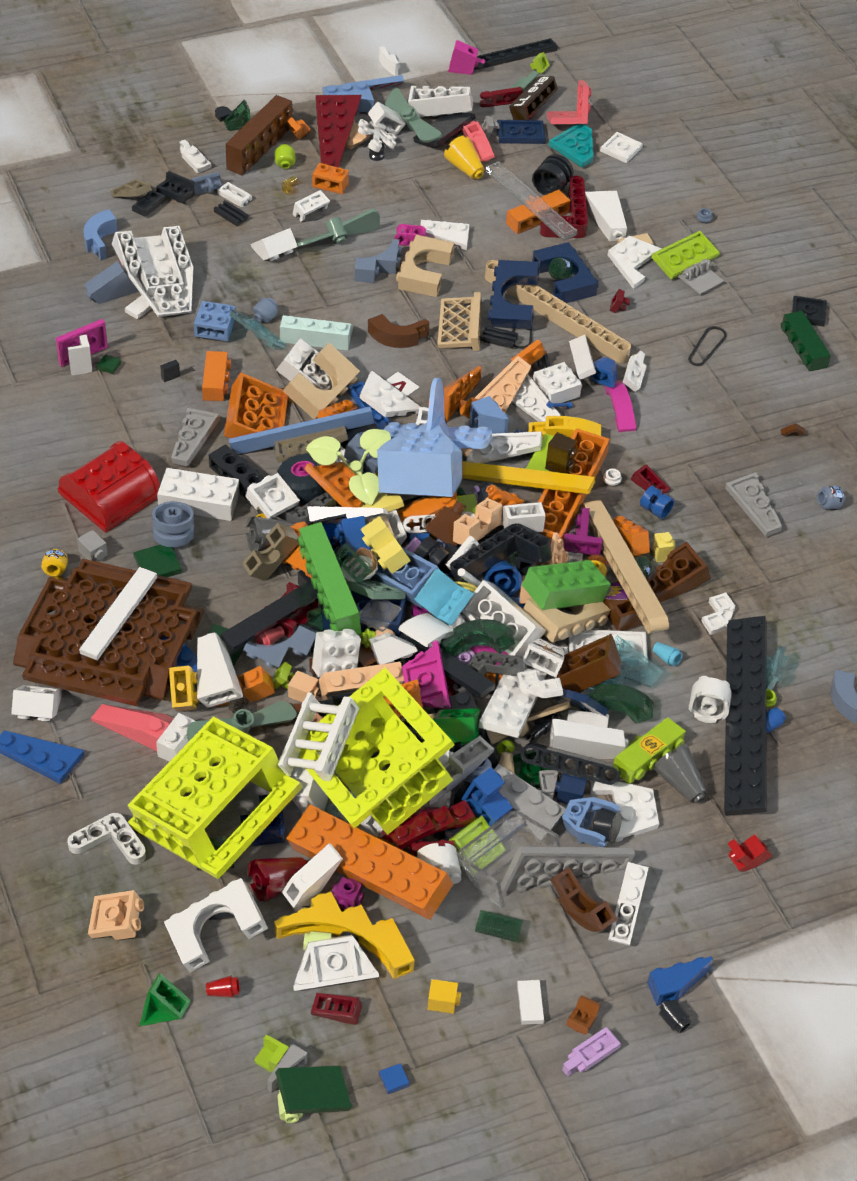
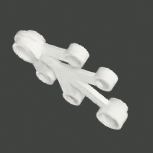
(378, 133)

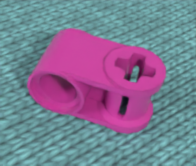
(409, 233)

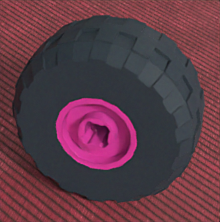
(298, 479)

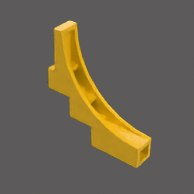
(325, 916)

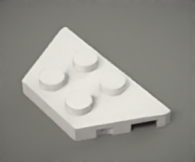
(386, 398)
(332, 963)

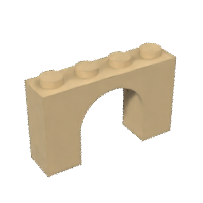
(424, 250)
(337, 368)
(563, 625)

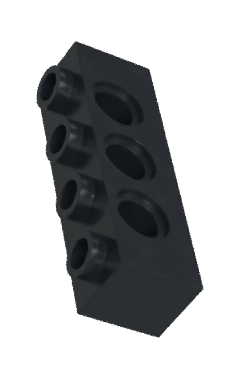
(228, 464)

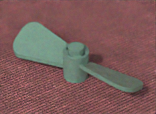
(424, 131)
(339, 231)
(276, 713)

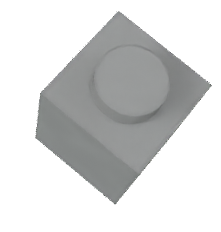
(92, 546)

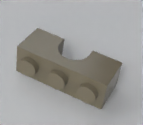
(263, 563)

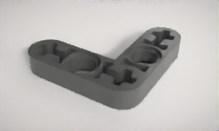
(299, 514)
(485, 662)

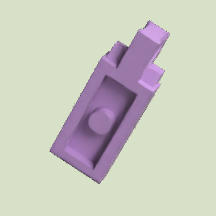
(591, 1052)

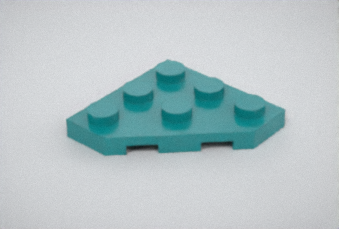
(575, 144)

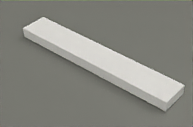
(118, 613)

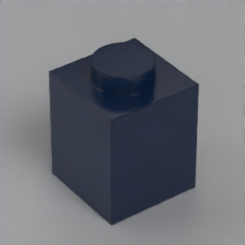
(570, 788)

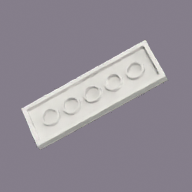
(509, 706)

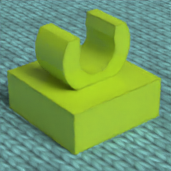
(540, 63)
(282, 675)

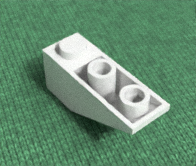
(312, 877)

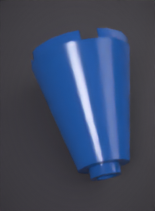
(505, 577)

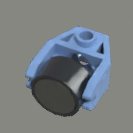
(580, 815)

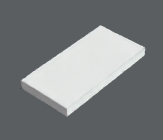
(635, 639)

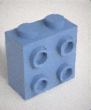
(214, 321)

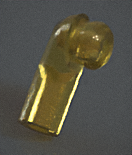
(287, 185)

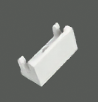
(310, 204)

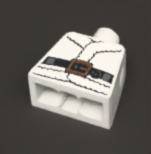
(544, 657)

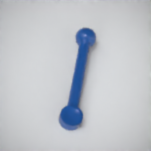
(569, 404)

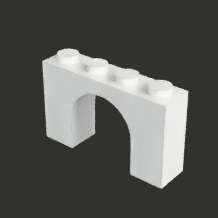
(187, 925)

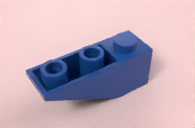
(677, 980)

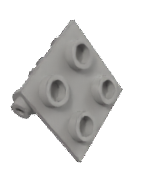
(701, 277)

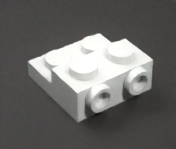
(271, 496)

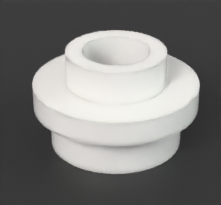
(612, 477)

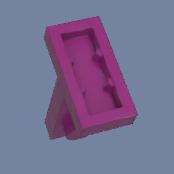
(580, 541)

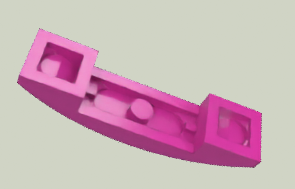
(622, 407)

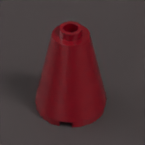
(272, 875)

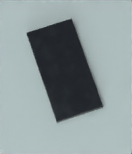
(448, 126)

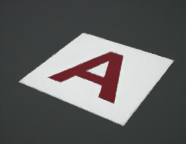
(402, 383)

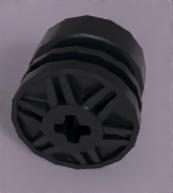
(552, 174)

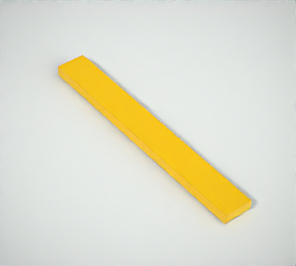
(527, 477)

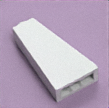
(607, 213)
(215, 672)
(586, 739)

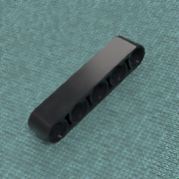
(560, 764)

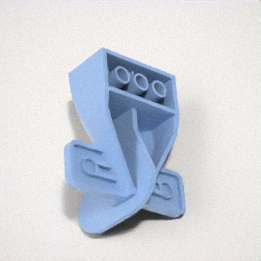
(429, 455)

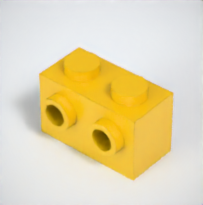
(183, 688)

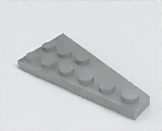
(538, 864)

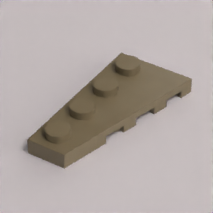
(298, 445)

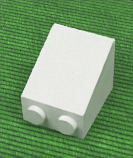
(311, 791)

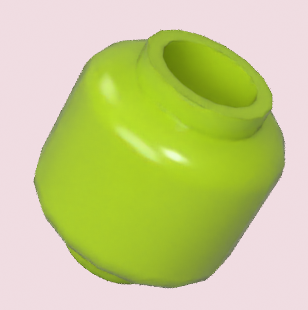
(285, 156)

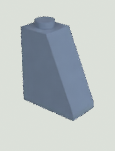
(110, 285)

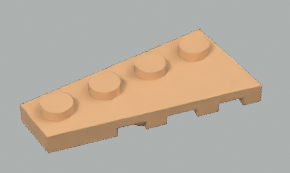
(507, 383)

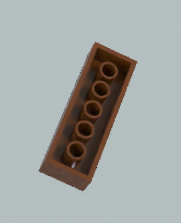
(258, 135)

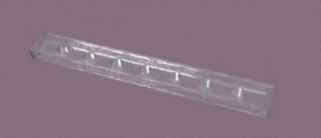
(531, 201)

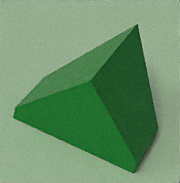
(163, 1002)

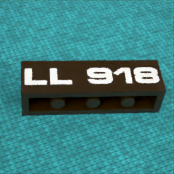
(533, 98)

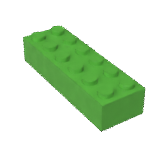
(328, 579)

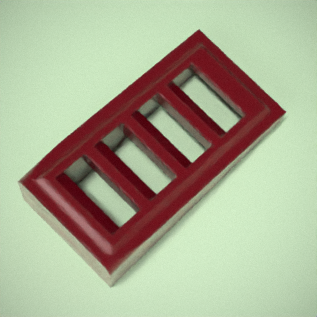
(649, 475)
(345, 1016)

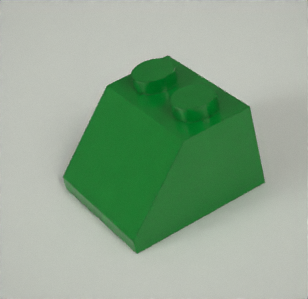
(459, 724)

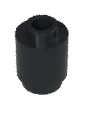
(674, 1015)

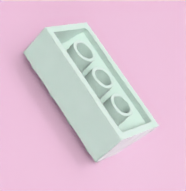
(315, 332)

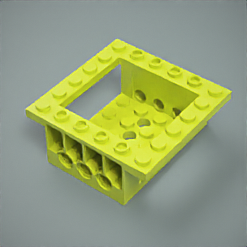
(414, 766)
(180, 821)

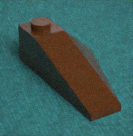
(679, 573)

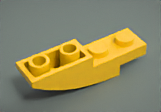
(564, 425)

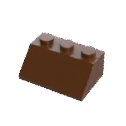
(590, 665)

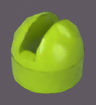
(505, 746)

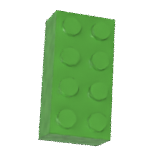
(566, 584)

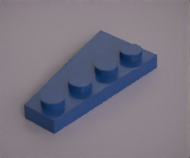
(40, 755)

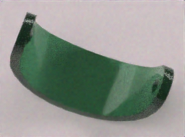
(315, 618)

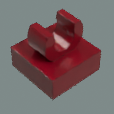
(618, 301)

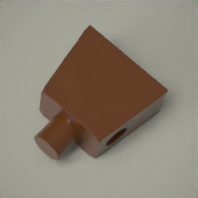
(443, 521)

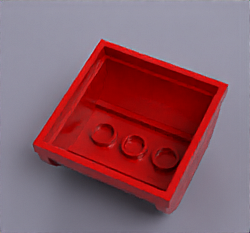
(111, 486)

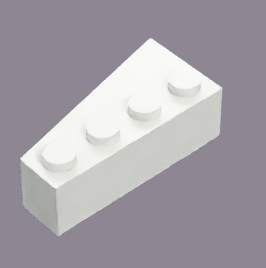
(440, 100)

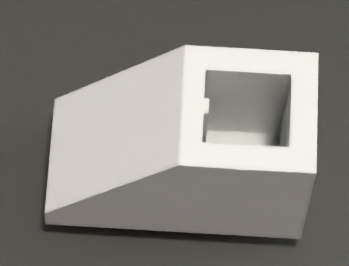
(390, 647)

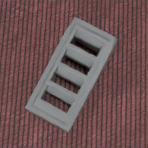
(293, 1058)

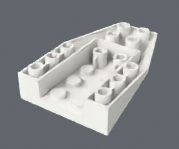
(158, 269)

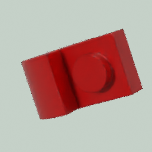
(749, 853)

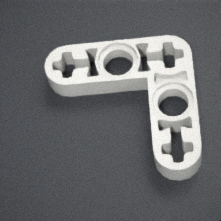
(109, 831)

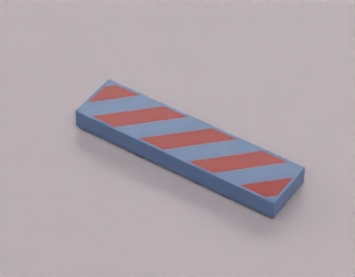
(383, 82)

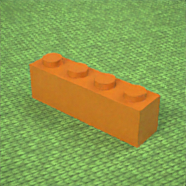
(522, 219)

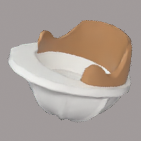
(370, 560)

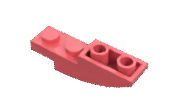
(479, 140)

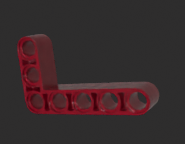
(578, 210)

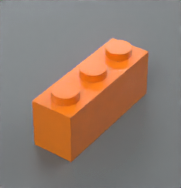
(216, 376)

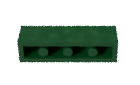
(805, 341)

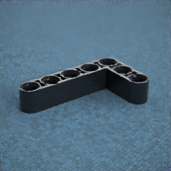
(500, 546)

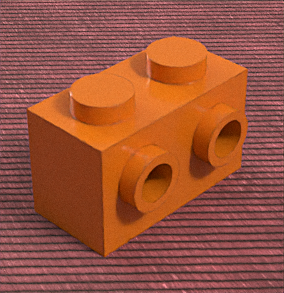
(330, 178)

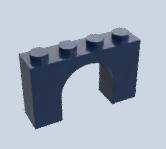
(507, 275)
(572, 289)

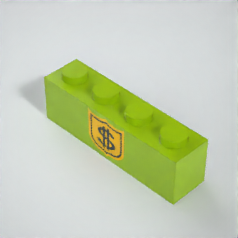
(649, 749)

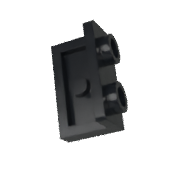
(176, 187)

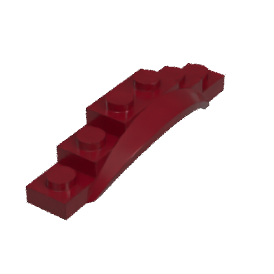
(427, 822)

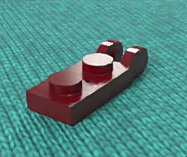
(500, 97)

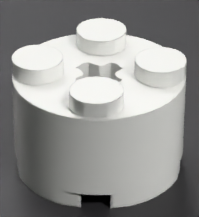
(710, 699)
(443, 858)

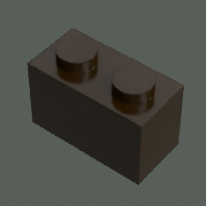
(561, 454)

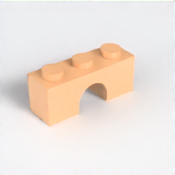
(486, 518)

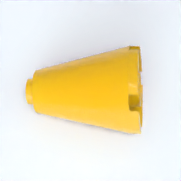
(464, 157)

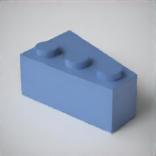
(360, 88)

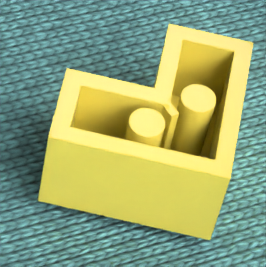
(384, 545)

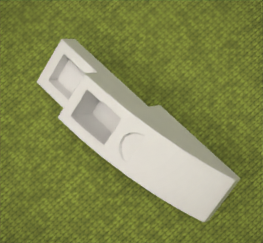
(628, 903)

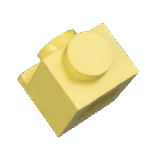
(662, 546)

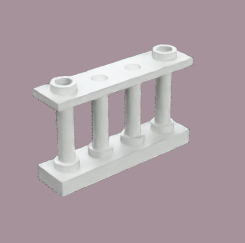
(331, 748)

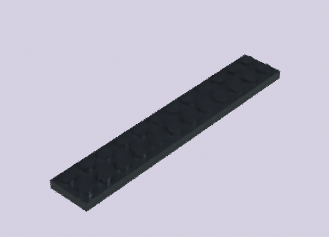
(747, 717)

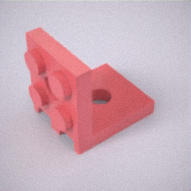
(574, 117)

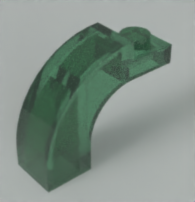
(479, 632)
(624, 699)

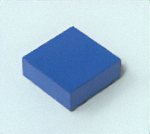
(394, 1078)

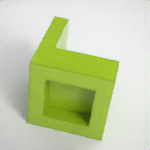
(270, 1053)

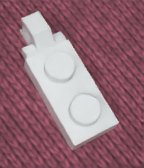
(194, 157)
(635, 371)

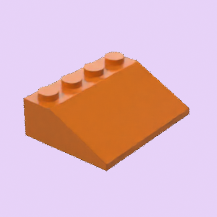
(254, 407)

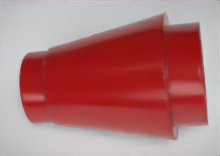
(223, 987)

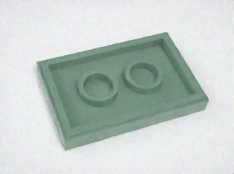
(376, 590)

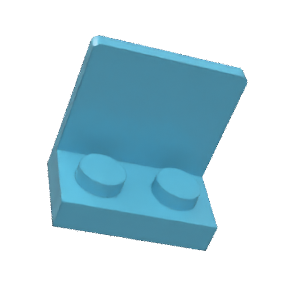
(443, 597)

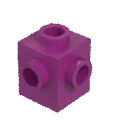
(348, 893)

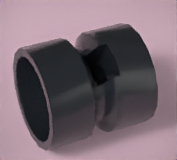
(431, 552)

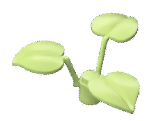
(363, 486)

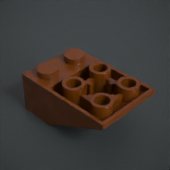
(622, 613)

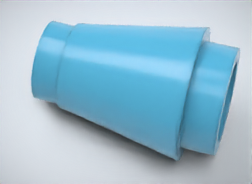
(670, 655)

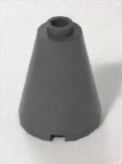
(258, 529)
(682, 773)

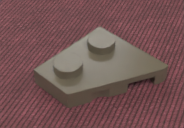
(132, 188)

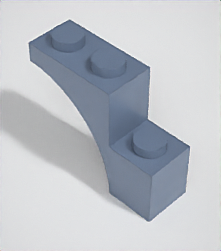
(386, 262)
(274, 654)

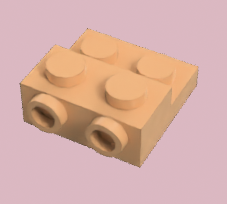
(116, 915)

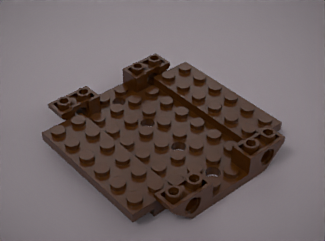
(133, 659)

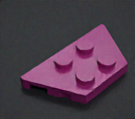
(430, 673)

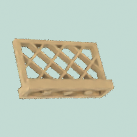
(473, 322)

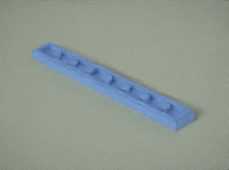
(267, 438)

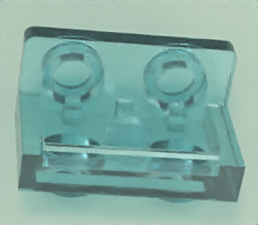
(774, 666)

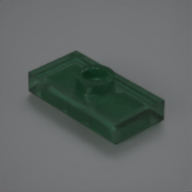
(498, 926)

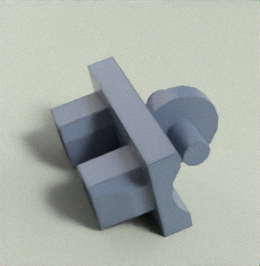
(207, 183)

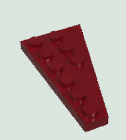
(334, 125)

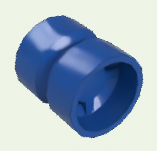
(656, 502)

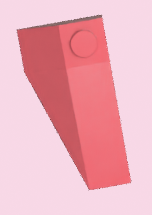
(134, 724)

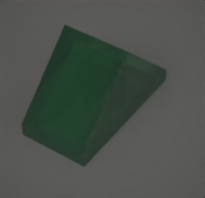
(238, 117)

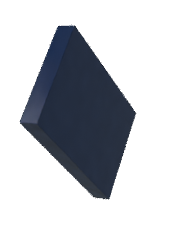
(521, 132)
(582, 702)

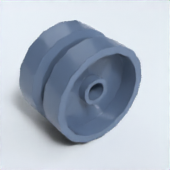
(173, 524)

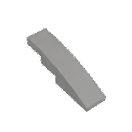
(464, 763)

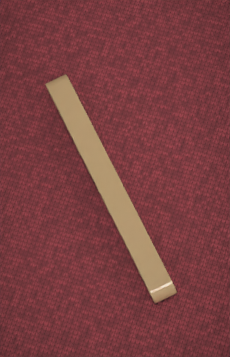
(567, 317)
(626, 569)

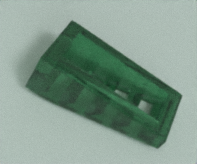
(341, 552)

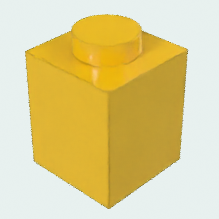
(443, 996)

